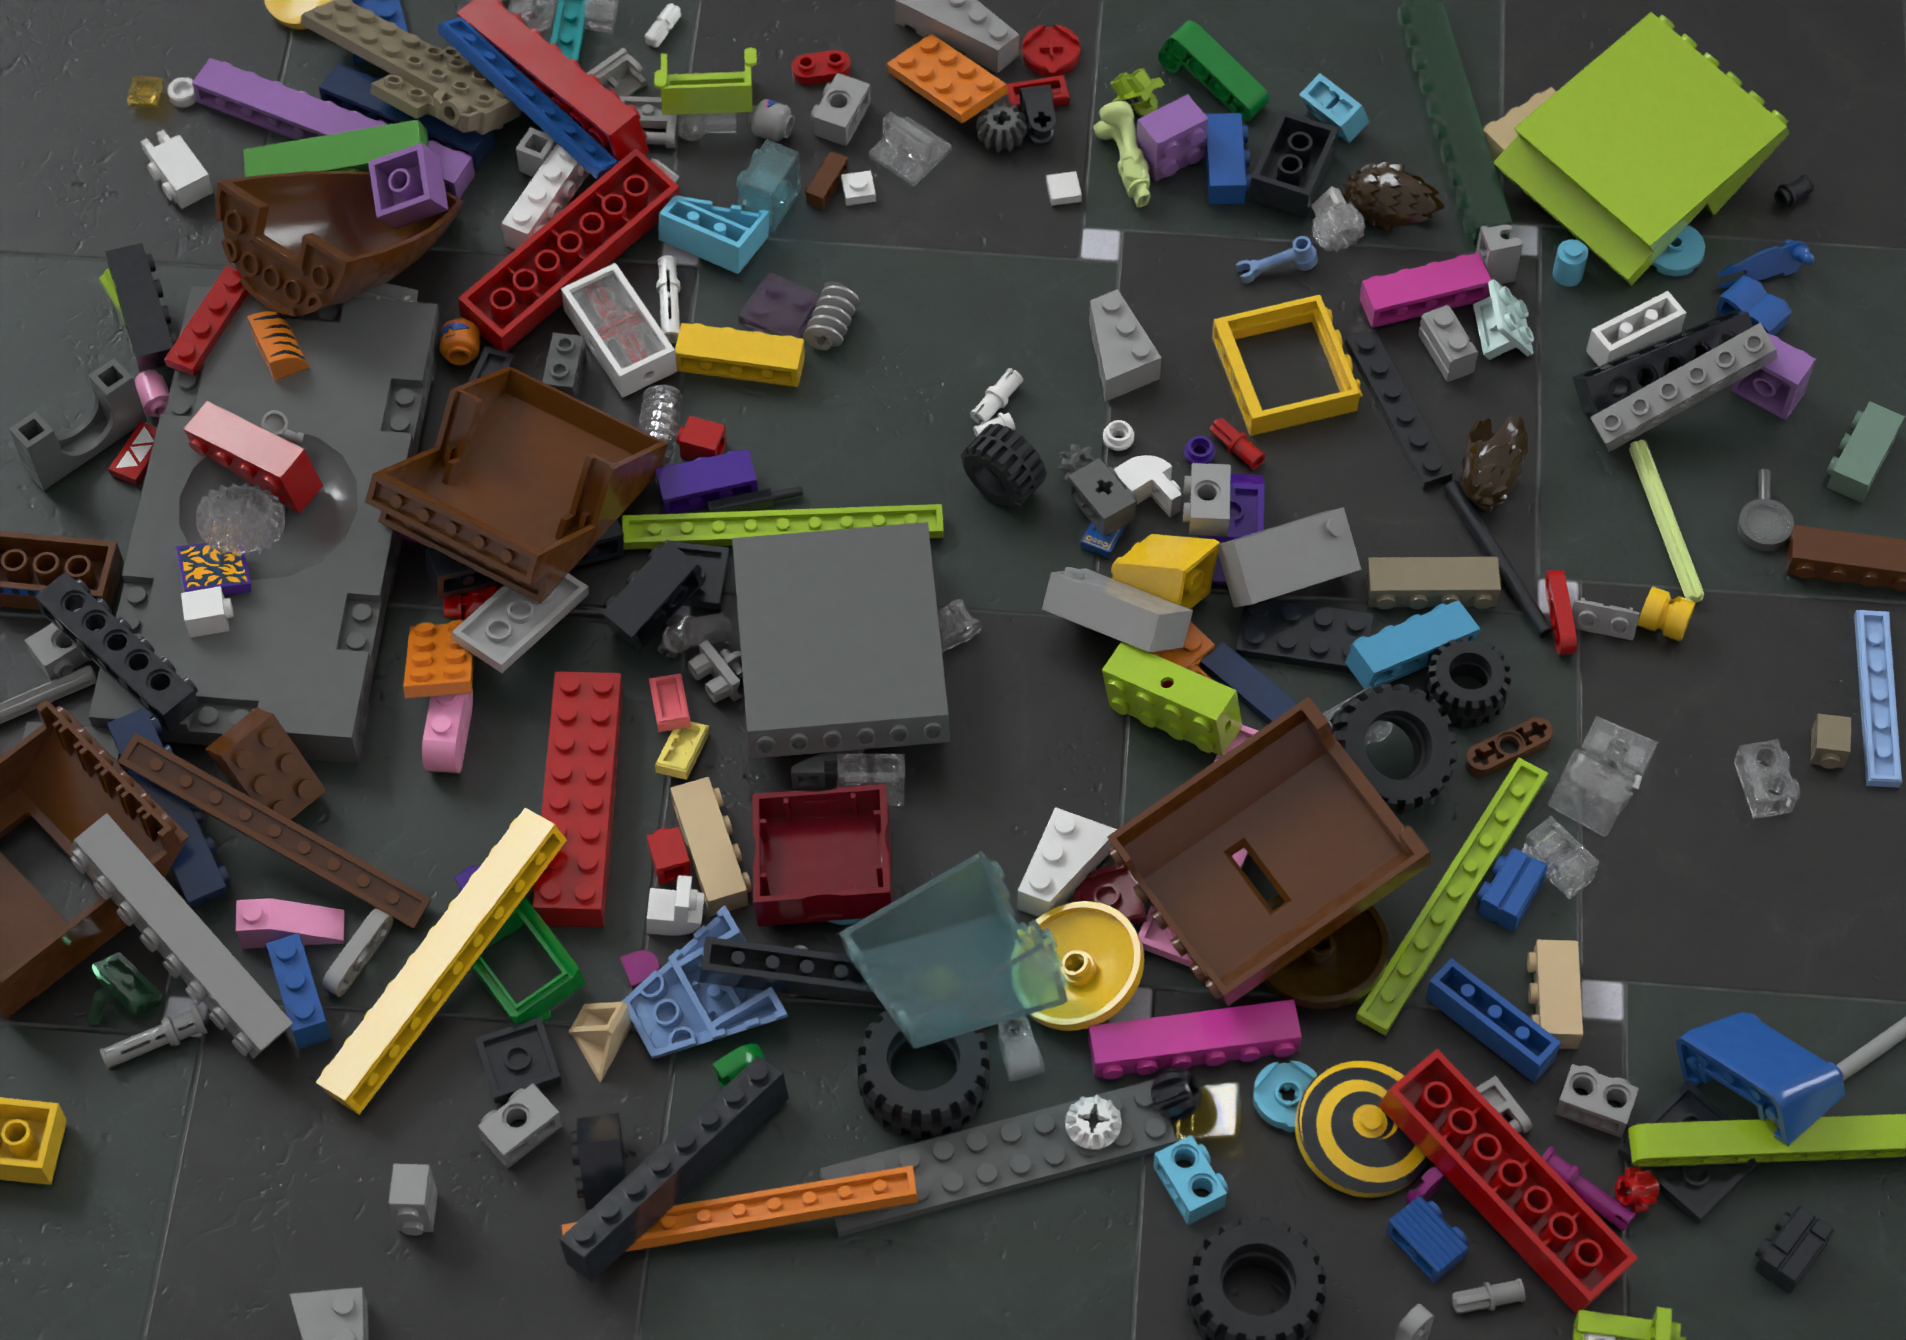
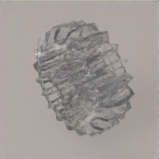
(240, 519)

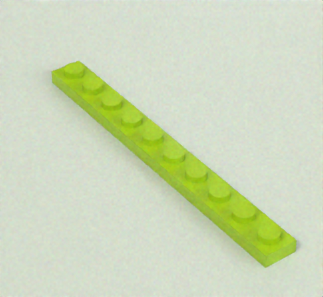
(721, 527)
(1451, 897)

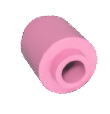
(152, 392)

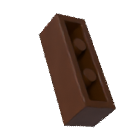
(826, 180)

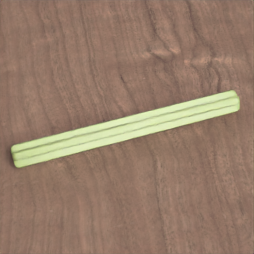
(1666, 521)

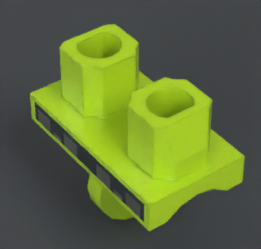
(1137, 91)

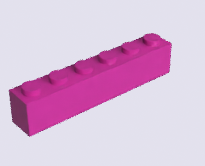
(1194, 1039)

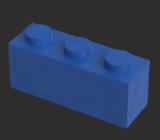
(1227, 159)
(298, 990)

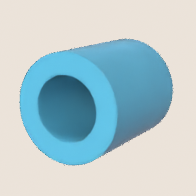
(1570, 262)

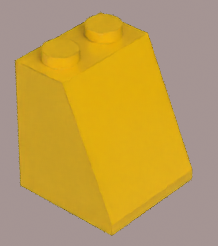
(1170, 567)

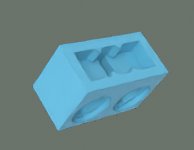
(1334, 107)
(1183, 1181)

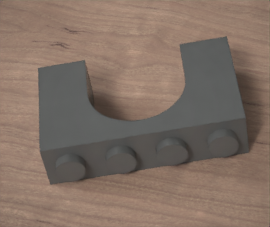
(114, 415)

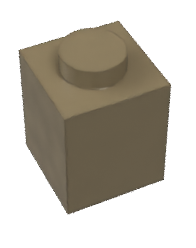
(1830, 741)

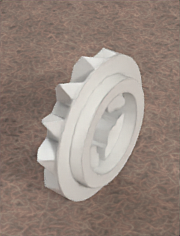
(1079, 1129)

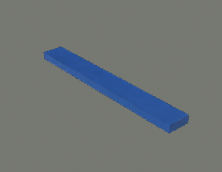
(527, 96)

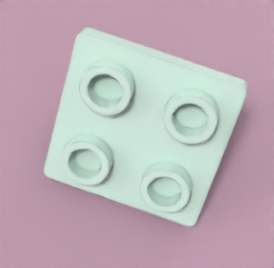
(1502, 322)

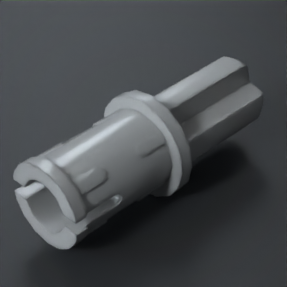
(1488, 1296)

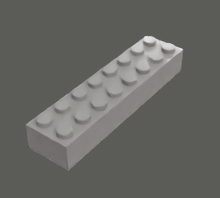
(178, 936)

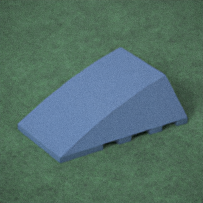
(680, 1012)

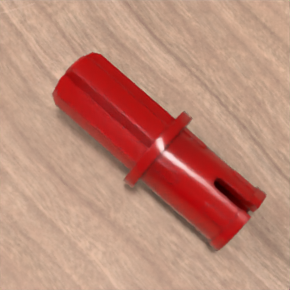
(1237, 443)

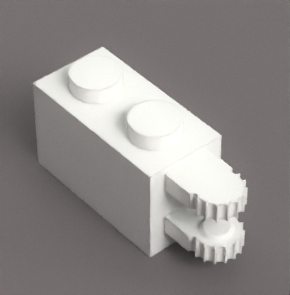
(177, 169)

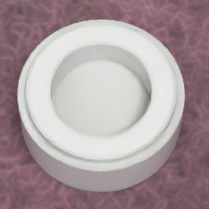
(181, 92)

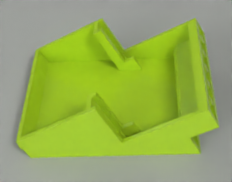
(1641, 145)

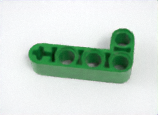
(1214, 68)

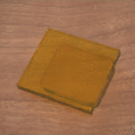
(1217, 1115)

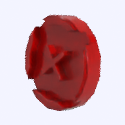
(1050, 50)

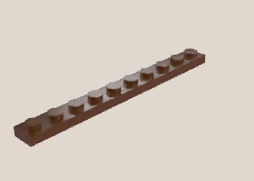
(274, 831)

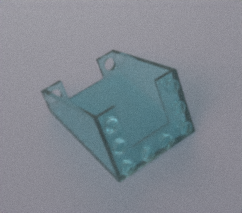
(956, 956)

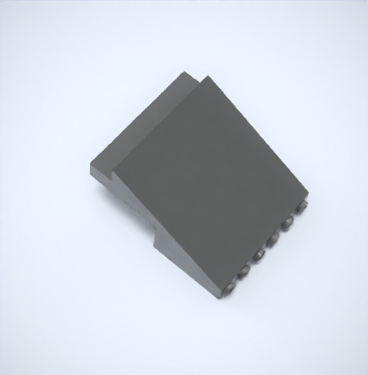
(840, 640)

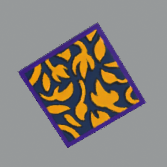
(208, 568)

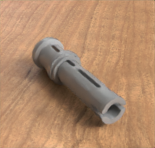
(113, 1054)

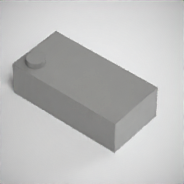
(1288, 557)
(1117, 609)

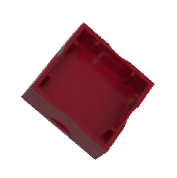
(821, 854)

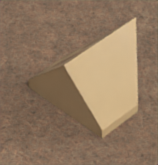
(600, 1033)

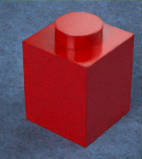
(701, 439)
(668, 855)

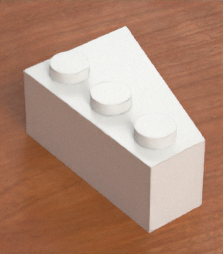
(1062, 860)

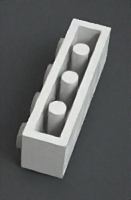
(543, 197)

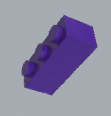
(690, 484)

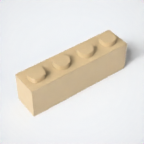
(710, 846)

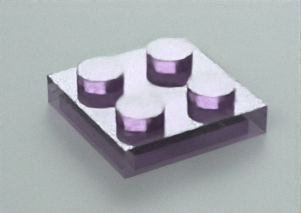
(779, 307)

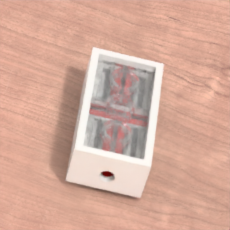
(619, 330)

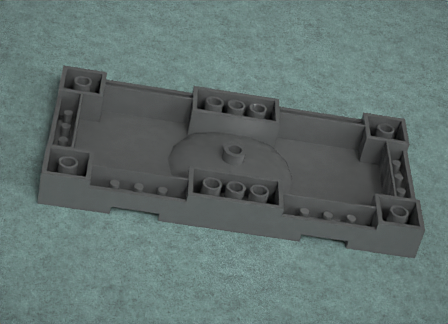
(321, 593)

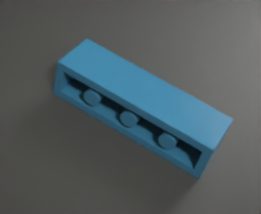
(1409, 645)

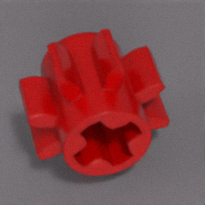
(1637, 1189)

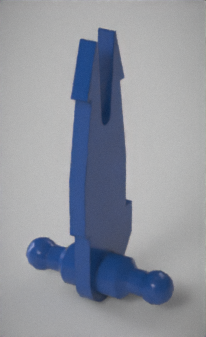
(1770, 262)

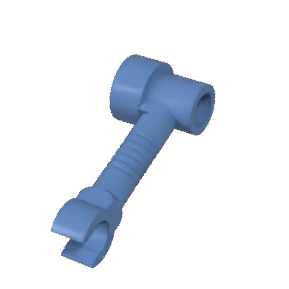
(1302, 255)

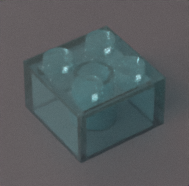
(770, 182)

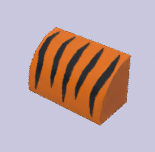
(277, 344)

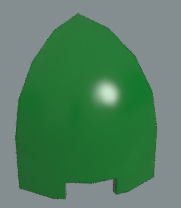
(734, 1062)

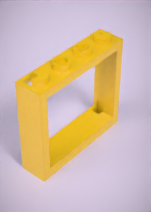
(1273, 318)

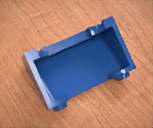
(1764, 1069)

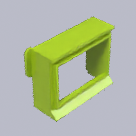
(706, 91)

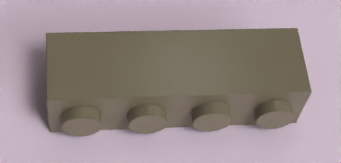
(1432, 581)

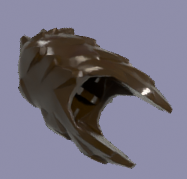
(1391, 195)
(1493, 461)

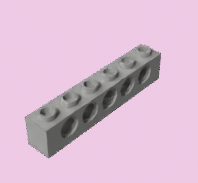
(1684, 387)

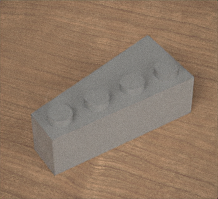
(963, 26)
(332, 1314)

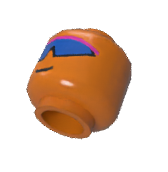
(459, 341)

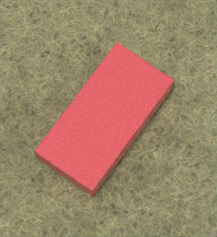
(669, 702)

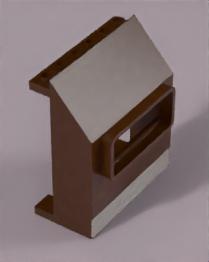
(66, 786)

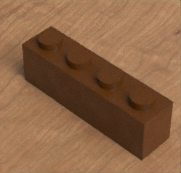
(1847, 557)

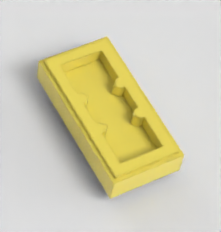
(682, 750)

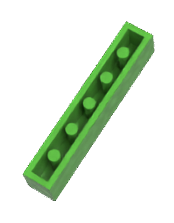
(334, 152)

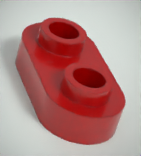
(820, 67)

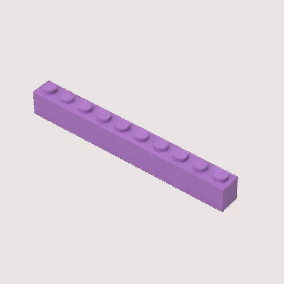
(301, 115)

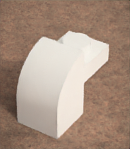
(1151, 477)
(675, 910)

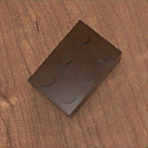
(266, 764)

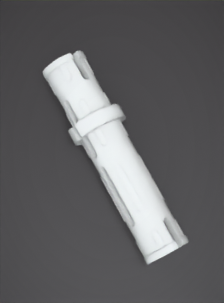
(668, 271)

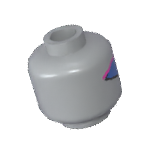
(771, 120)

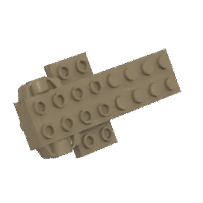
(421, 75)

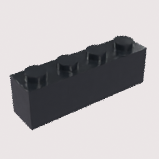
(141, 305)

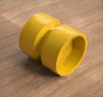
(1666, 613)

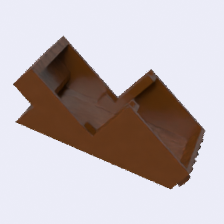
(517, 481)

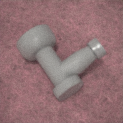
(277, 423)

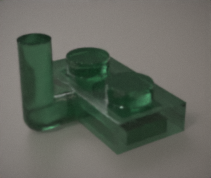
(124, 983)

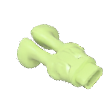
(1118, 124)

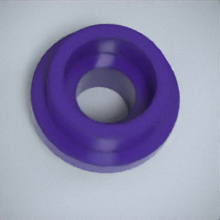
(1201, 444)

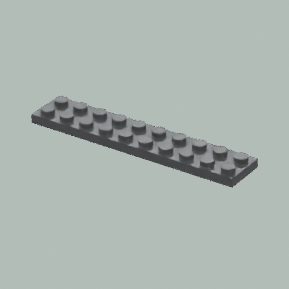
(1005, 1157)

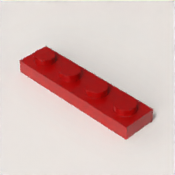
(208, 323)

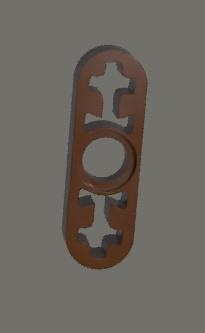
(1515, 734)

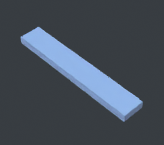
(1877, 699)

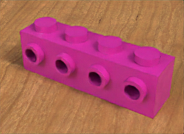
(1424, 289)

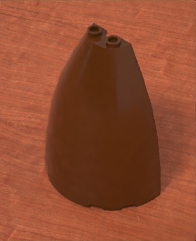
(316, 237)

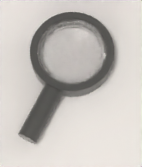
(1765, 522)

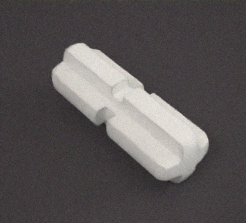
(658, 30)

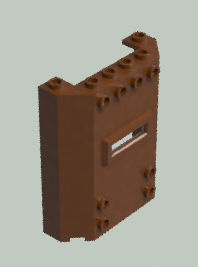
(1306, 825)

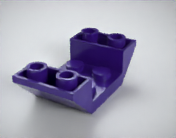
(1245, 513)

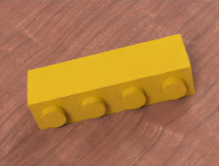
(740, 354)

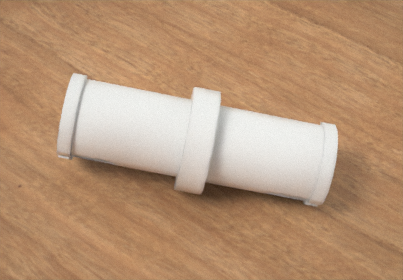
(996, 396)

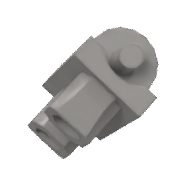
(724, 668)

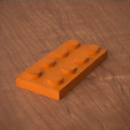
(947, 78)
(436, 662)

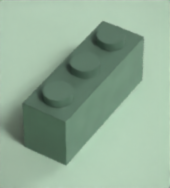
(1863, 451)

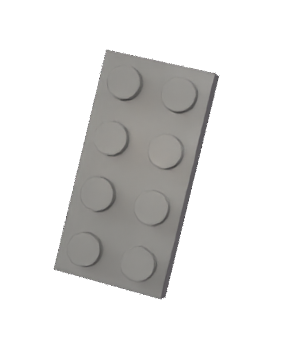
(513, 622)

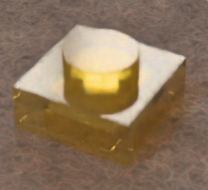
(145, 92)

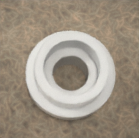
(1118, 428)

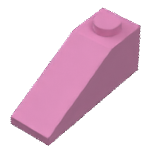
(272, 919)

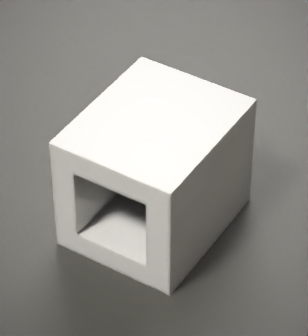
(206, 611)

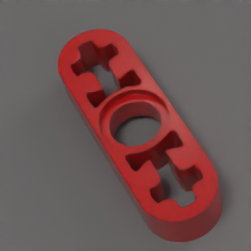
(1560, 612)

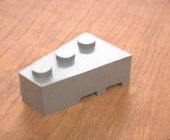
(1122, 346)

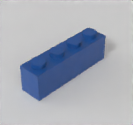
(1492, 1020)

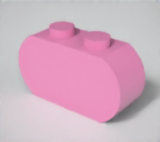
(446, 732)

